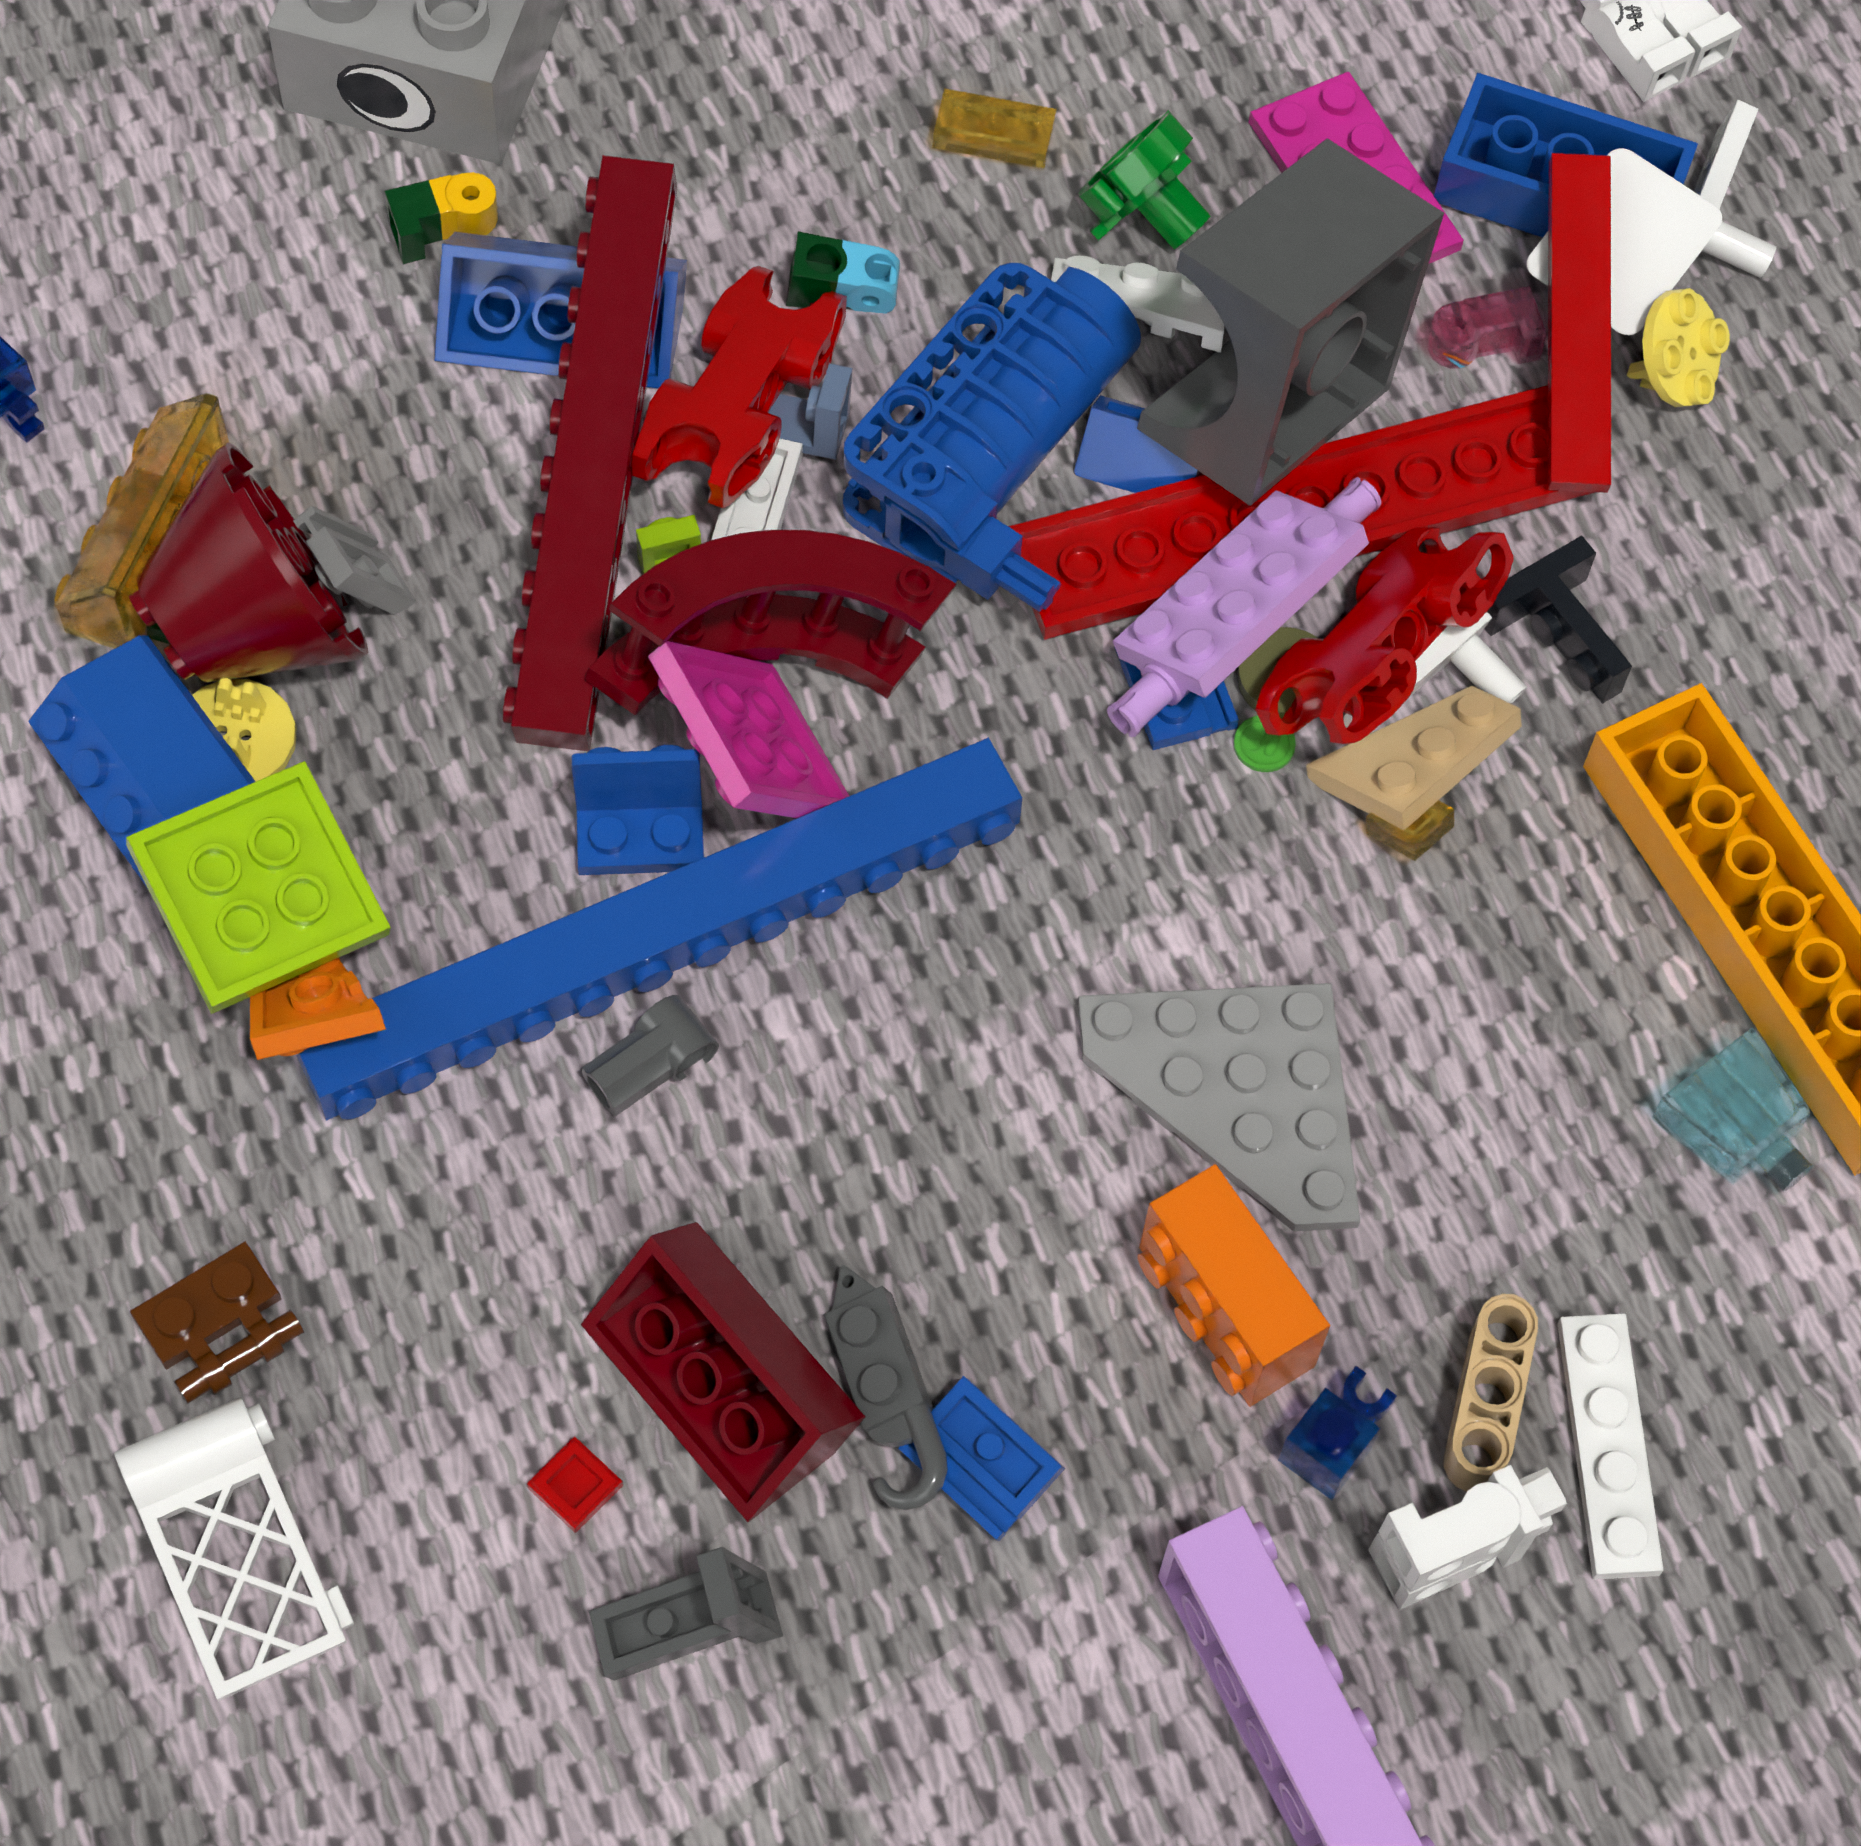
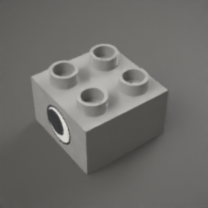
(415, 68)

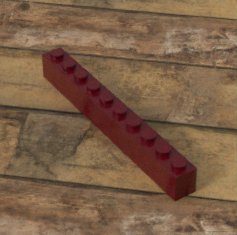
(593, 453)

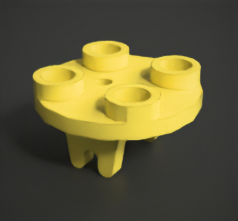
(1681, 349)
(253, 710)

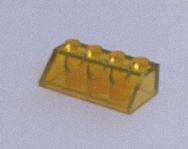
(138, 512)

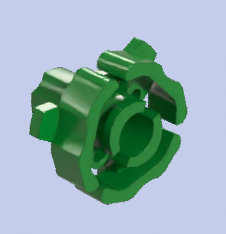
(1147, 180)

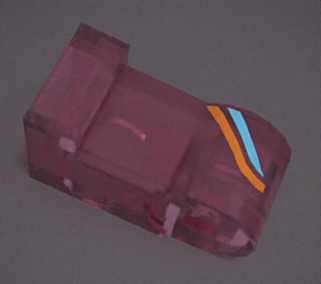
(1487, 327)

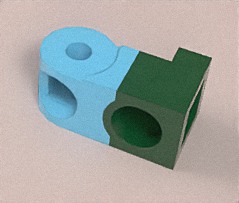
(853, 269)

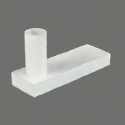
(1730, 242)
(1472, 658)

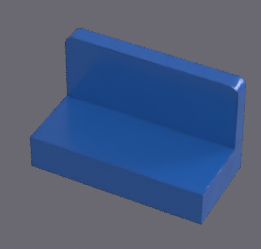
(1122, 455)

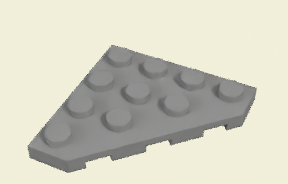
(1241, 1081)

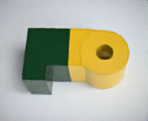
(437, 209)

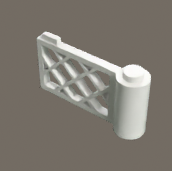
(210, 1460)

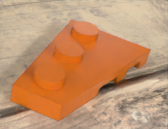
(311, 1012)

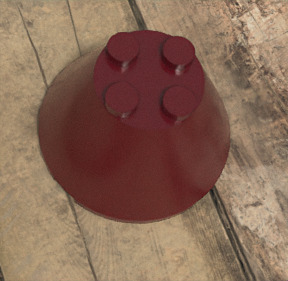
(240, 584)

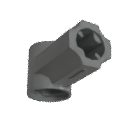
(661, 1047)

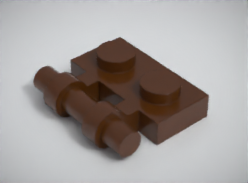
(206, 1307)

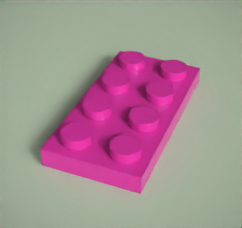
(1345, 116)

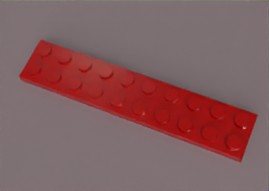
(1427, 471)

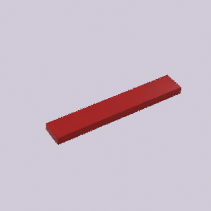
(1579, 323)

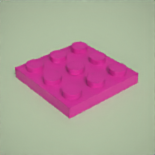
(747, 731)

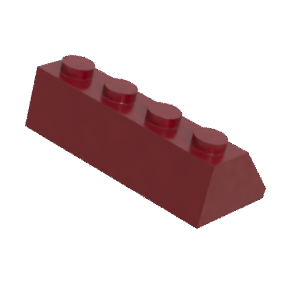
(721, 1368)

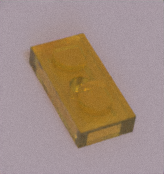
(994, 128)

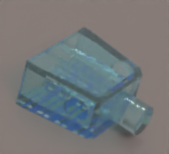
(1739, 1114)

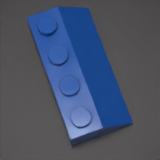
(510, 299)
(135, 741)

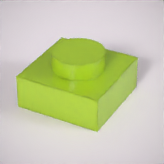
(665, 539)

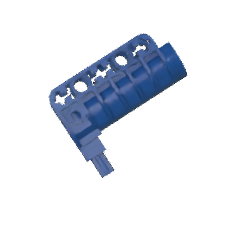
(986, 424)

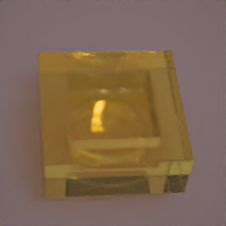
(1418, 836)

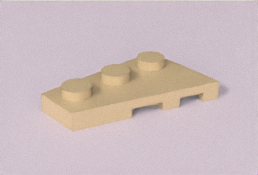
(1419, 757)

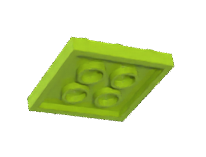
(258, 886)

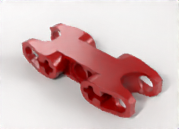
(727, 410)
(1371, 655)

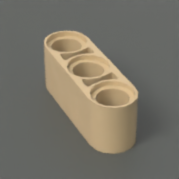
(1502, 1366)

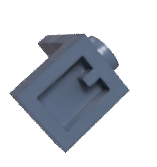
(820, 419)

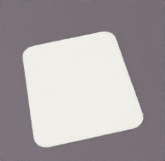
(1654, 237)

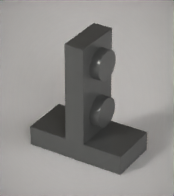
(686, 1615)

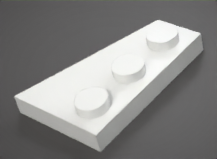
(1157, 297)

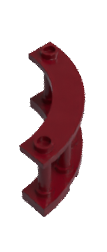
(726, 603)

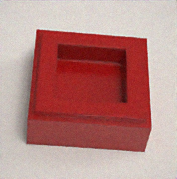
(575, 1484)

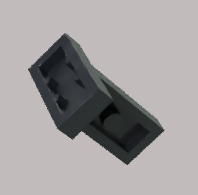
(1562, 619)

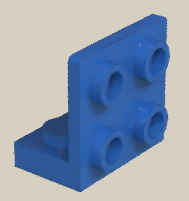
(637, 810)

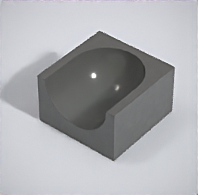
(1316, 309)

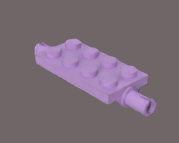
(1237, 598)

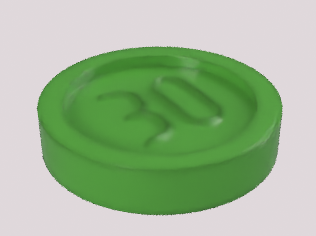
(1262, 750)

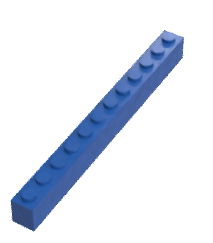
(667, 925)

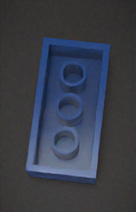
(1505, 144)

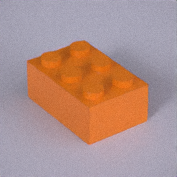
(1231, 1287)

